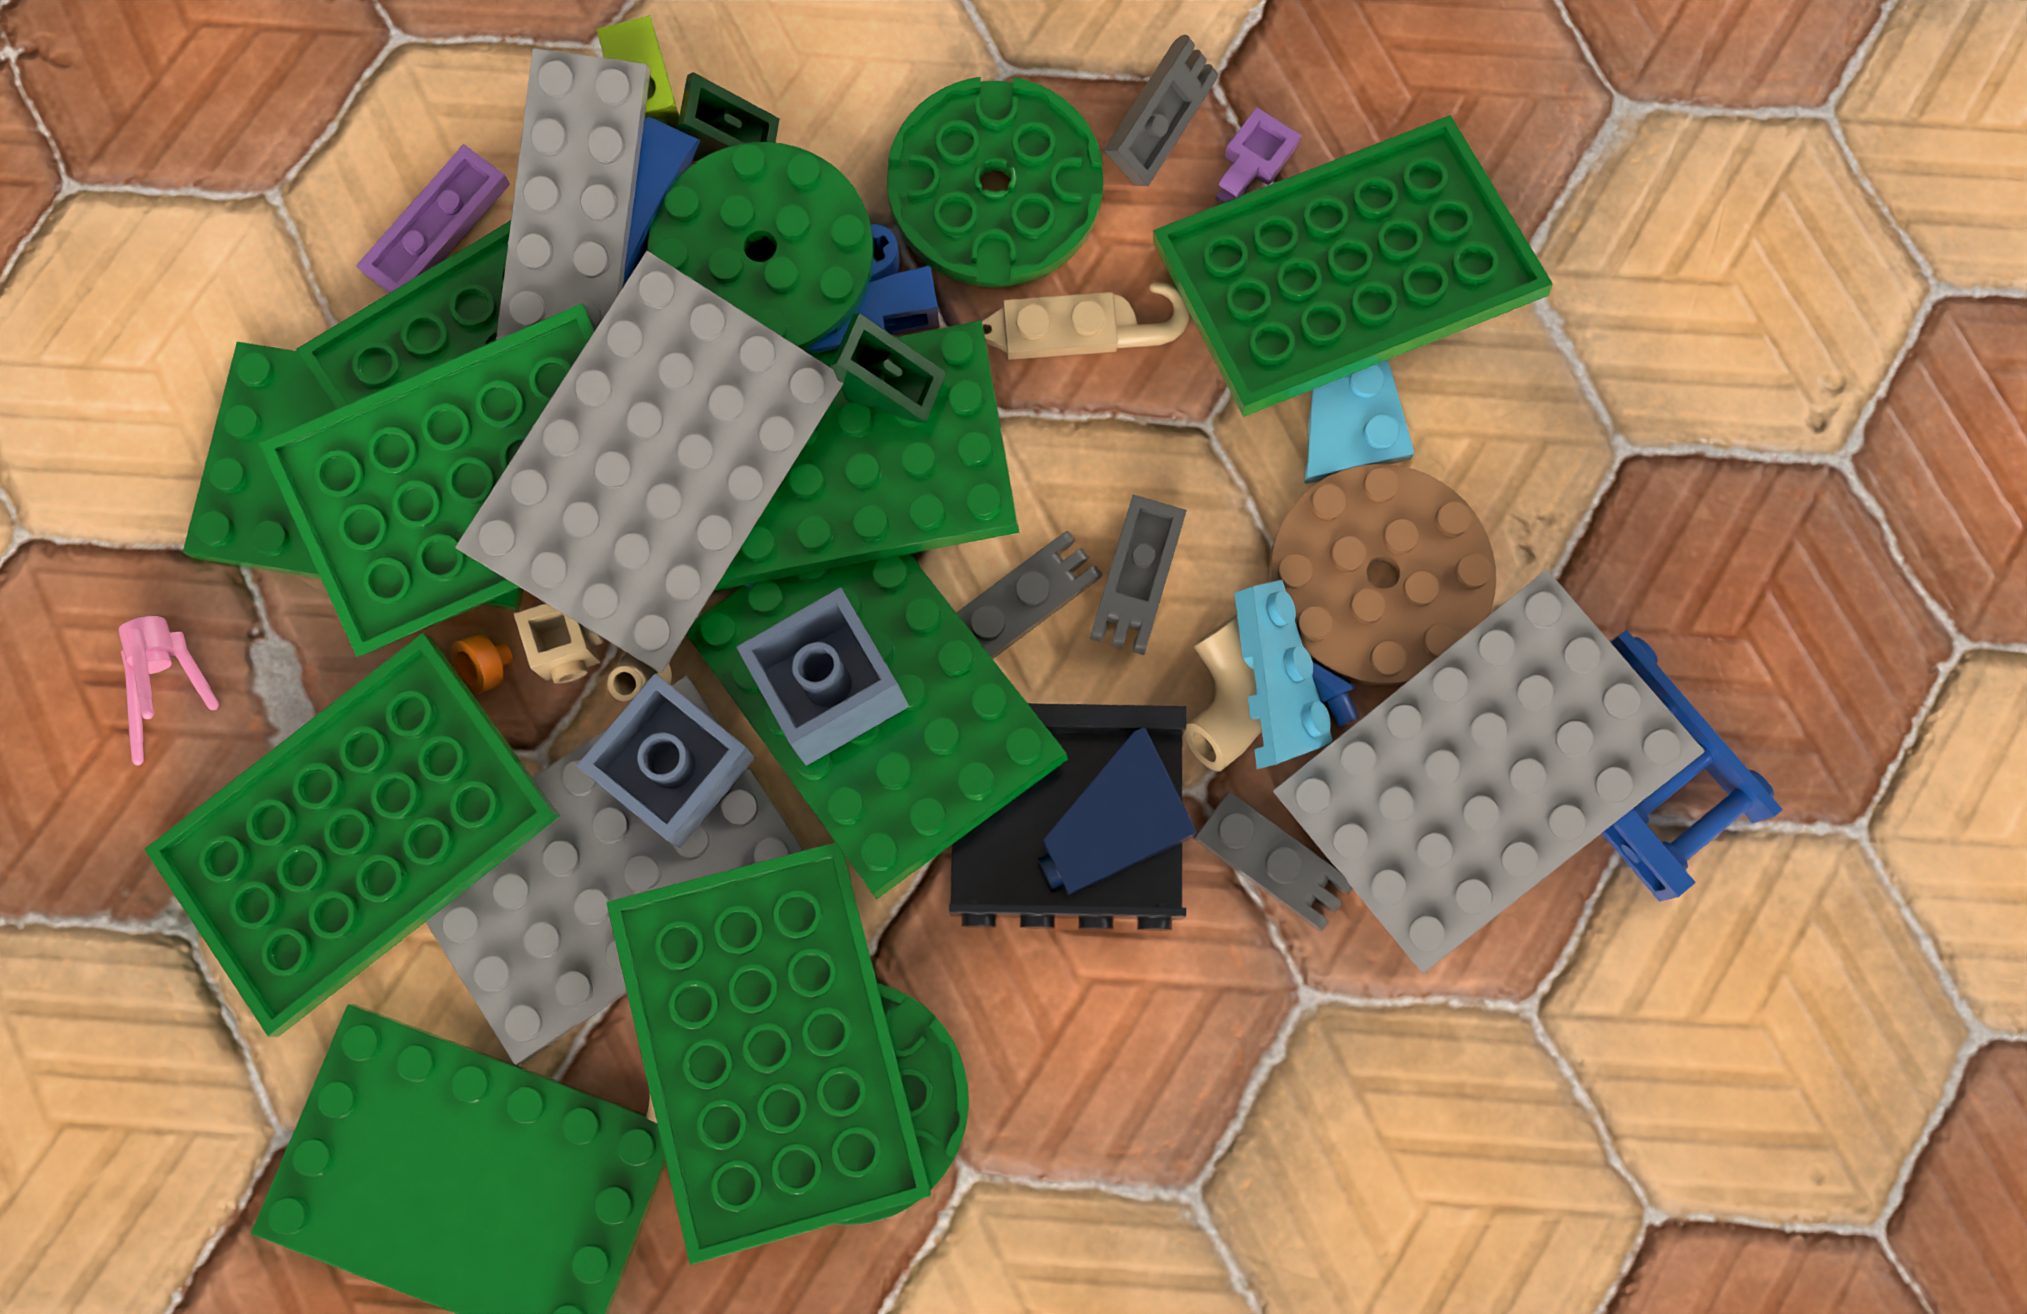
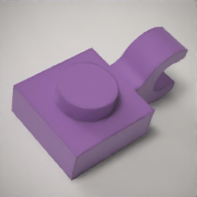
(1257, 151)

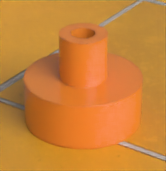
(480, 662)

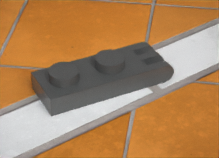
(1161, 112)
(1139, 571)
(1028, 595)
(1272, 860)

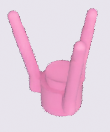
(147, 651)

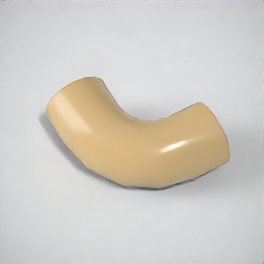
(1225, 727)

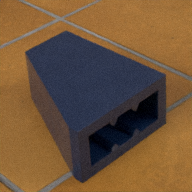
(1117, 820)

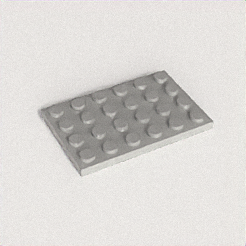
(651, 462)
(1487, 771)
(538, 926)

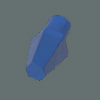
(1334, 692)

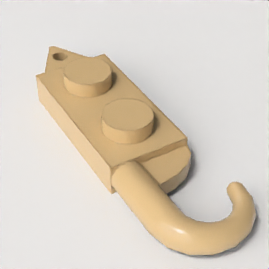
(1079, 324)

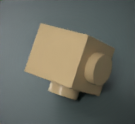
(556, 643)

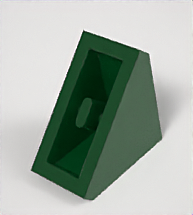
(722, 117)
(885, 372)

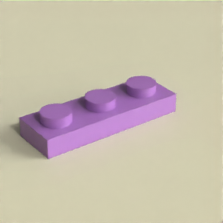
(435, 220)

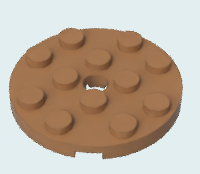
(1393, 518)

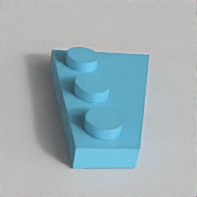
(1356, 424)
(1285, 694)

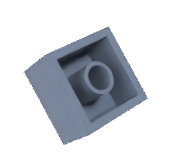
(822, 676)
(666, 761)

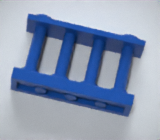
(1663, 863)

